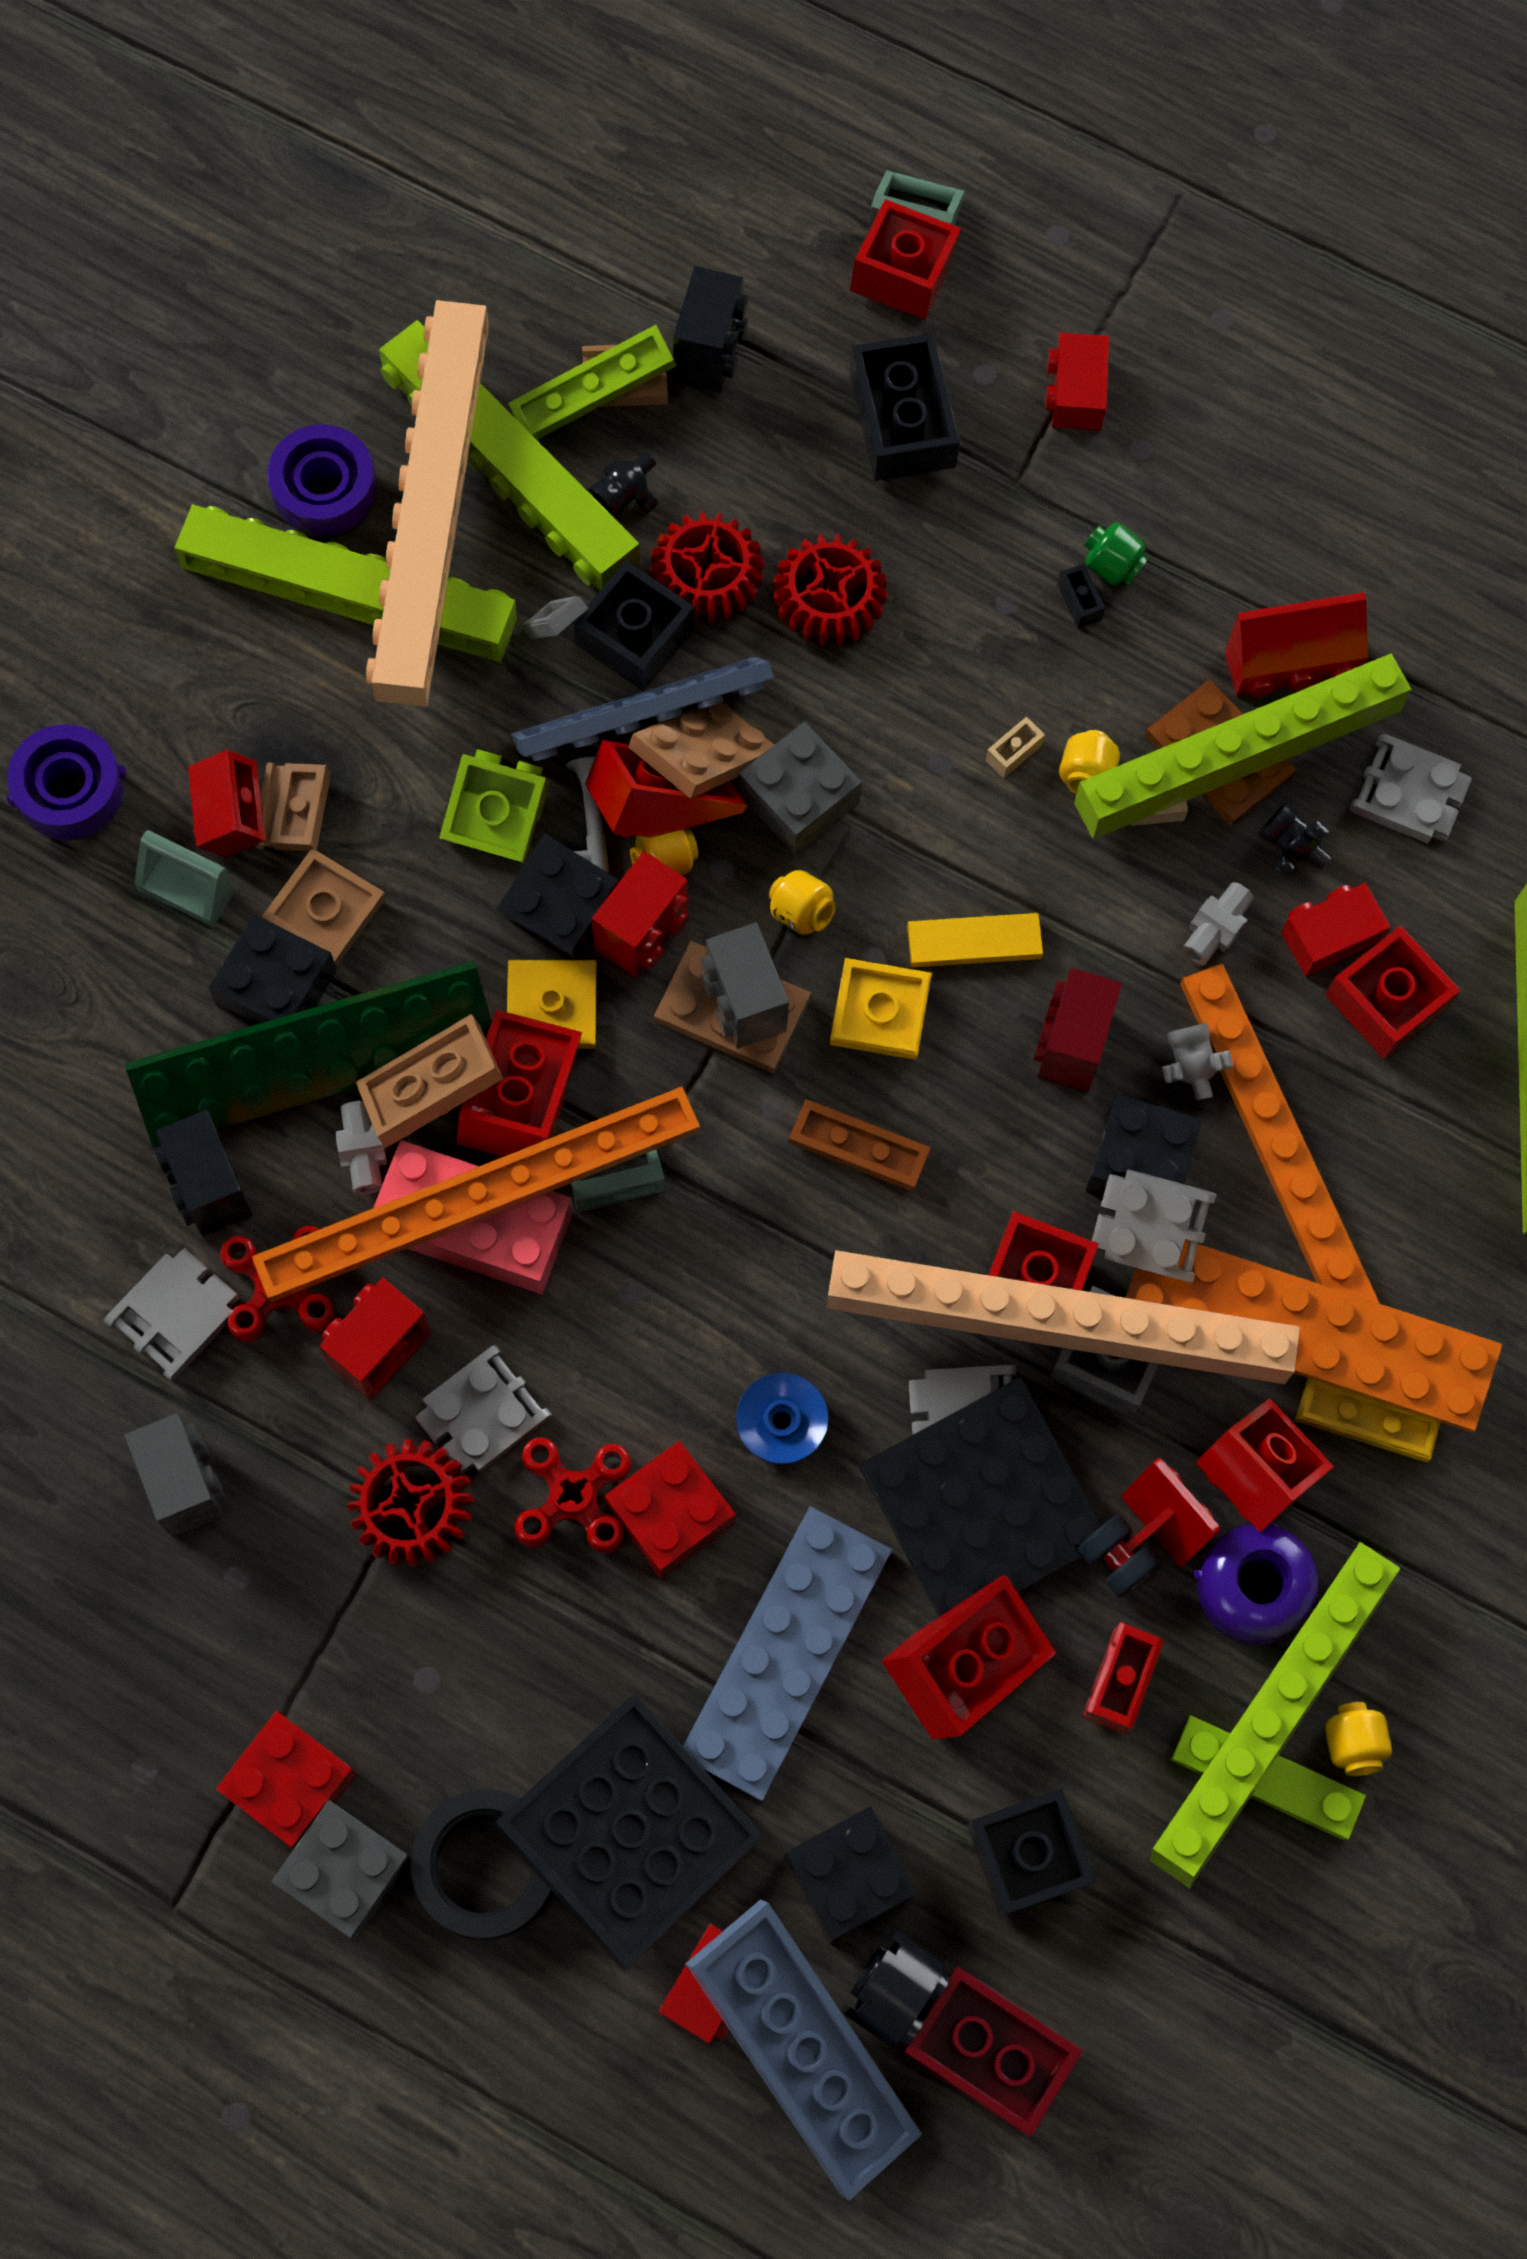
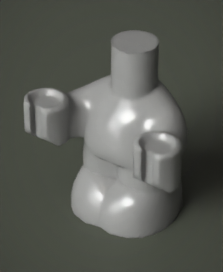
(1195, 1059)

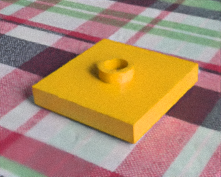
(555, 994)
(880, 1008)

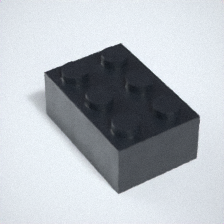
(904, 407)

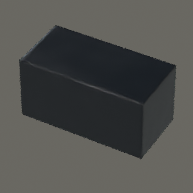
(1081, 596)

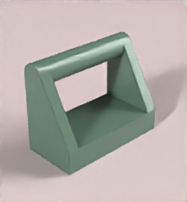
(920, 188)
(182, 879)
(620, 1185)

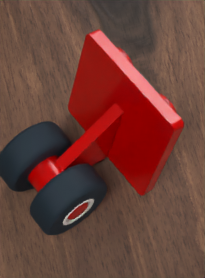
(1169, 1515)

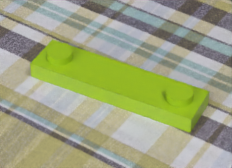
(593, 383)
(1285, 1786)

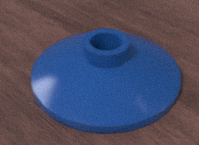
(787, 1396)

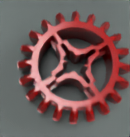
(835, 568)
(737, 579)
(392, 1507)

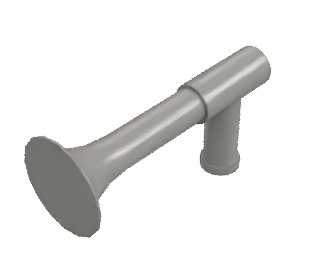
(595, 838)

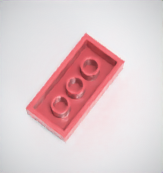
(508, 1246)

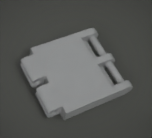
(1412, 790)
(1151, 1223)
(174, 1311)
(952, 1389)
(481, 1412)

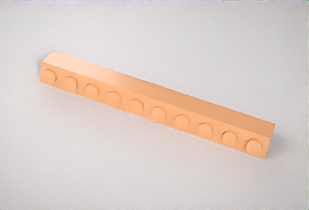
(429, 505)
(1063, 1317)

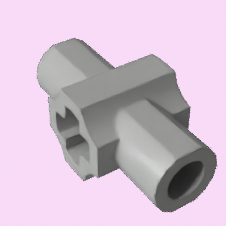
(1217, 923)
(360, 1149)

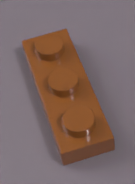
(859, 1145)

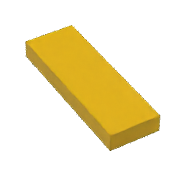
(974, 940)
(1367, 1421)

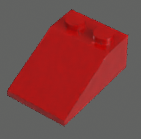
(644, 802)
(528, 1100)
(969, 1659)

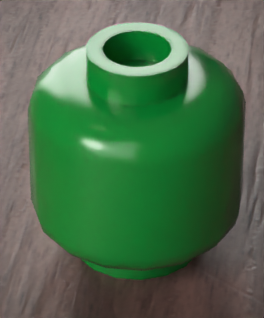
(1115, 554)

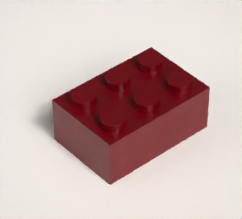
(993, 2052)

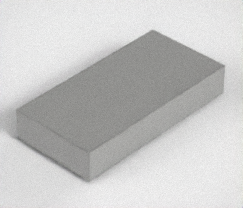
(554, 617)

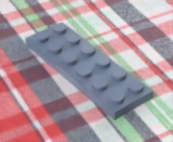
(659, 703)
(785, 1653)
(804, 2049)

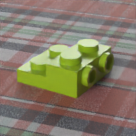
(495, 805)

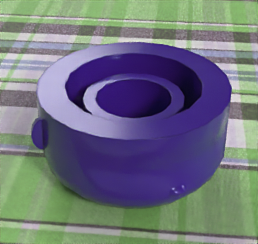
(317, 454)
(51, 756)
(1231, 1610)

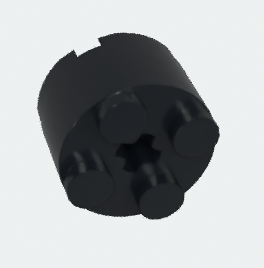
(896, 1990)

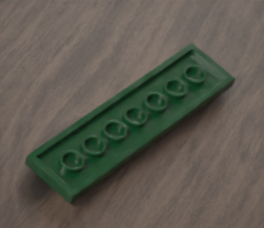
(302, 1053)

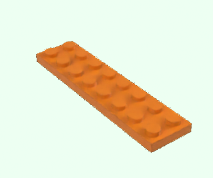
(1342, 1336)

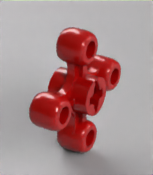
(259, 1306)
(561, 1478)

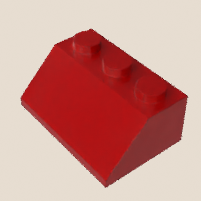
(1297, 644)

